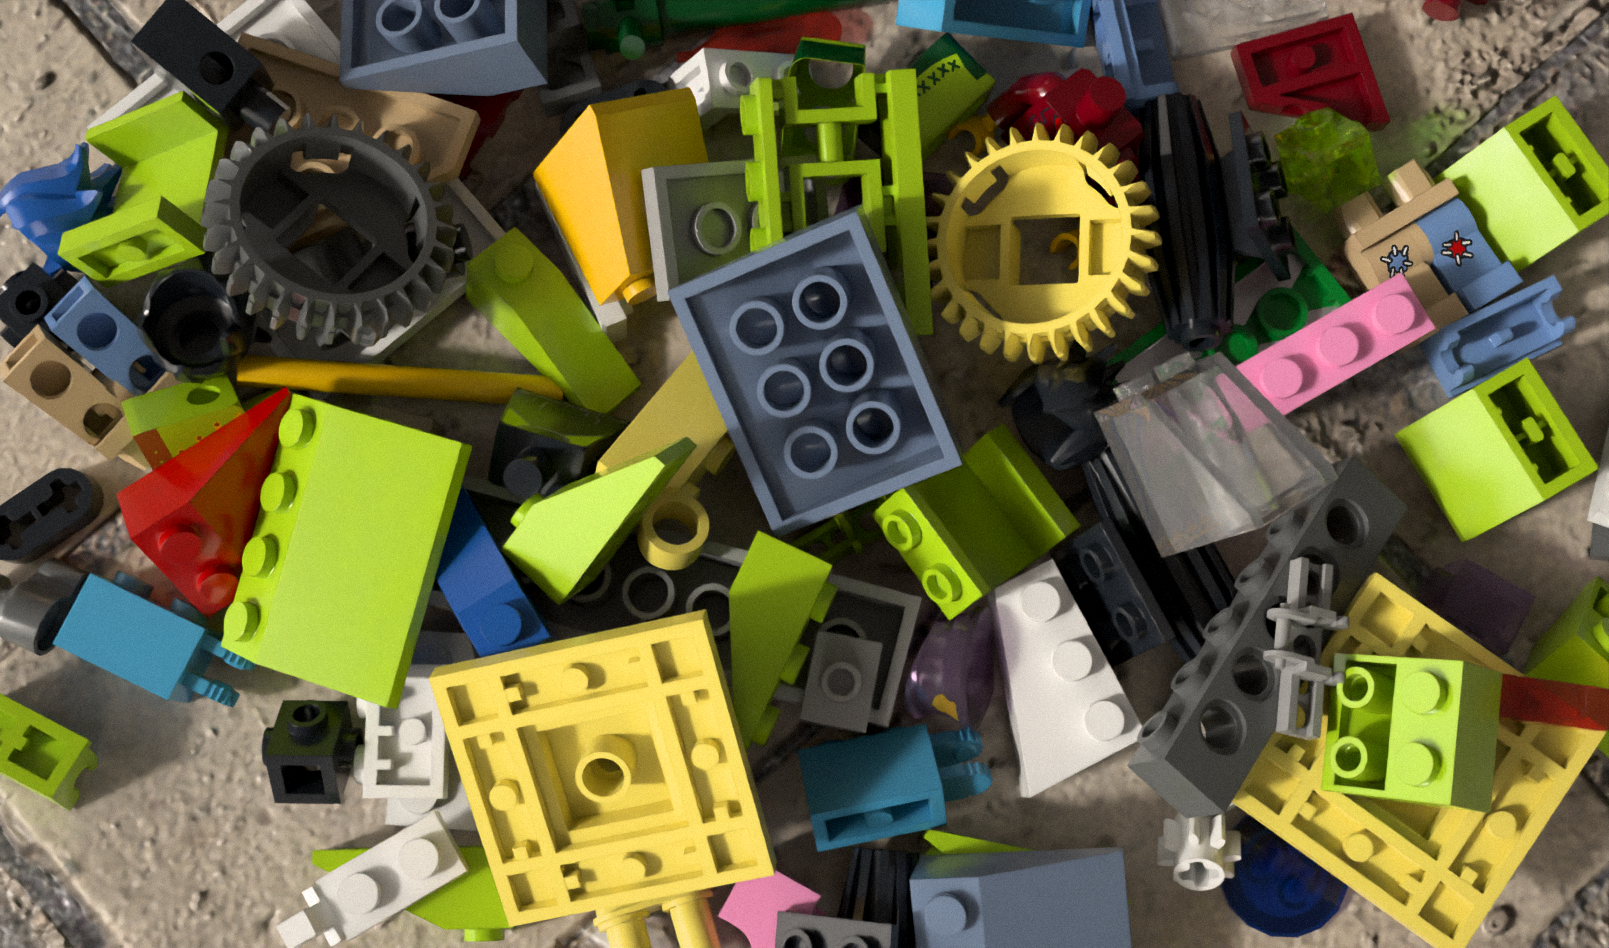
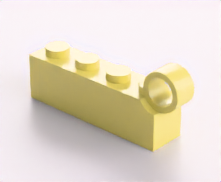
(676, 411)

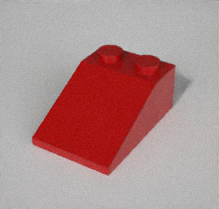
(205, 503)

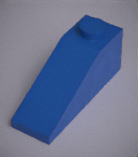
(486, 587)

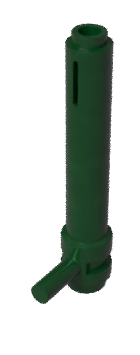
(642, 24)

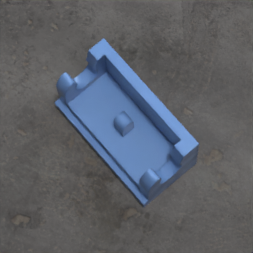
(1133, 49)
(1497, 337)

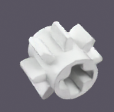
(1199, 850)

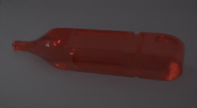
(773, 35)
(1554, 703)

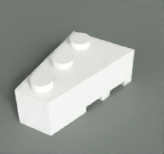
(1056, 681)

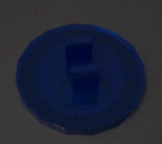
(1279, 886)

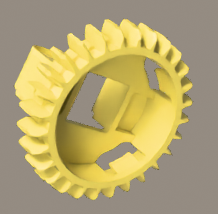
(985, 249)

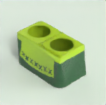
(948, 92)
(816, 95)

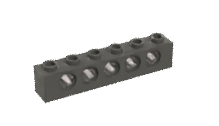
(1336, 526)

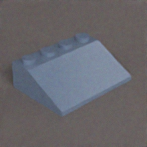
(444, 46)
(818, 372)
(1022, 899)

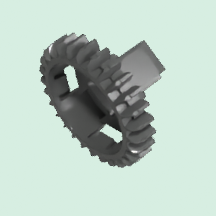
(264, 206)

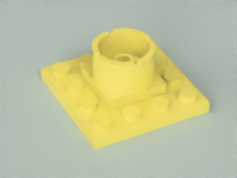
(605, 768)
(1414, 861)

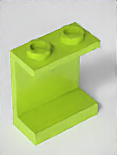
(156, 220)
(976, 522)

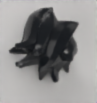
(194, 322)
(1057, 405)

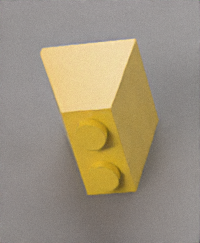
(598, 187)

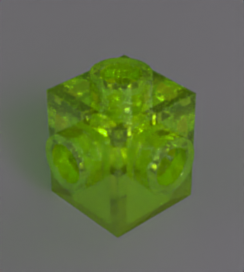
(1327, 158)

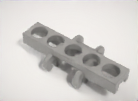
(1294, 667)

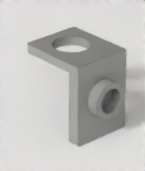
(841, 682)

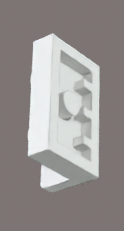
(404, 746)

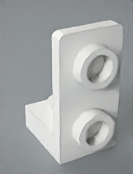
(724, 75)

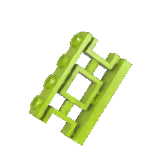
(895, 205)

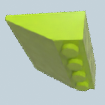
(345, 549)

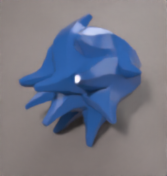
(59, 199)

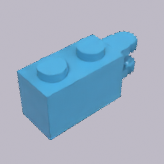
(146, 640)
(888, 783)

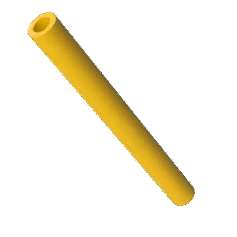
(388, 380)

